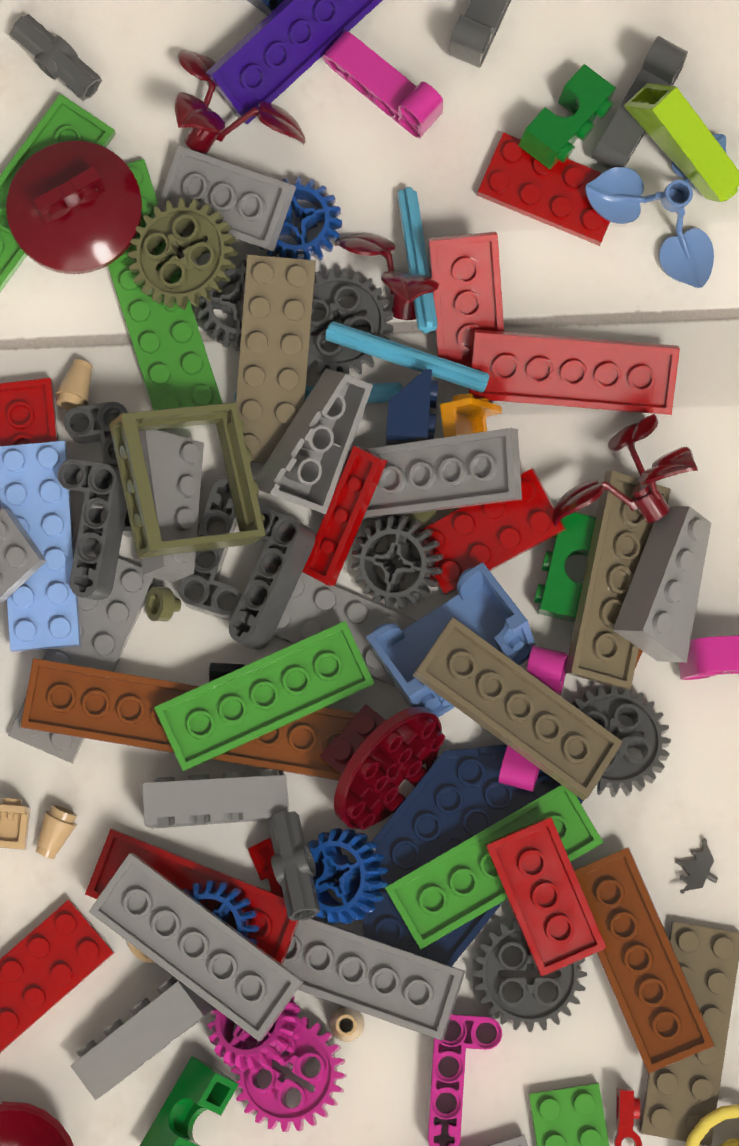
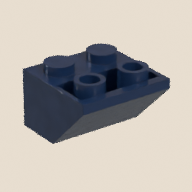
(409, 411)

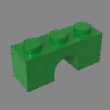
(553, 136)
(560, 594)
(197, 1090)

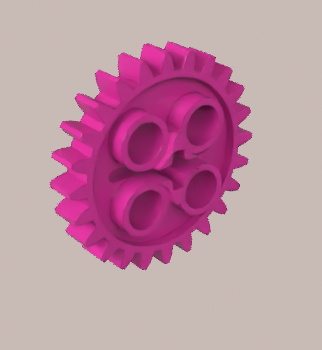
(272, 1100)

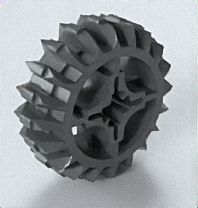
(227, 305)
(393, 575)

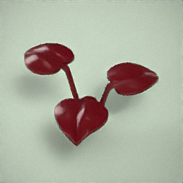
(207, 124)
(402, 285)
(646, 494)

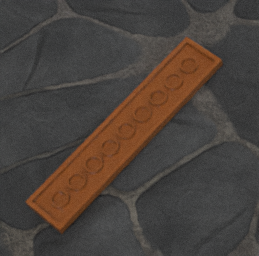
(122, 712)

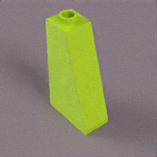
(685, 140)

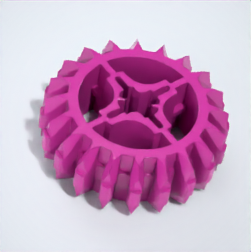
(236, 1046)

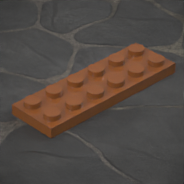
(642, 963)

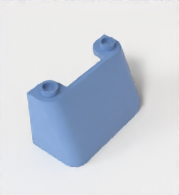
(479, 606)

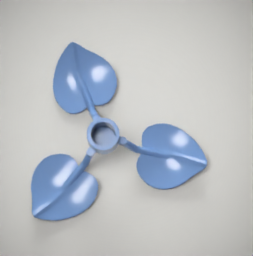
(618, 199)

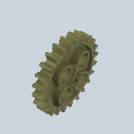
(195, 278)

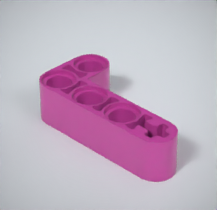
(407, 104)
(711, 657)
(549, 668)
(455, 1083)

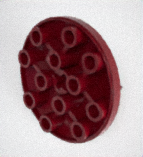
(74, 207)
(376, 758)

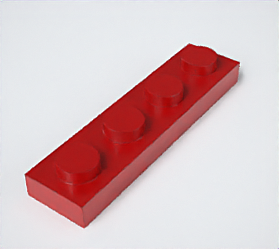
(344, 515)

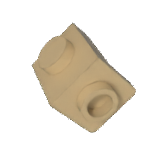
(14, 824)

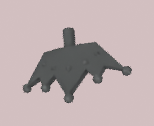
(697, 869)

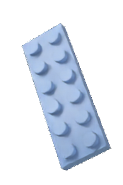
(44, 608)

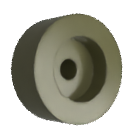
(161, 604)

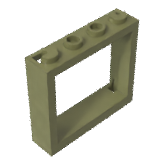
(138, 491)

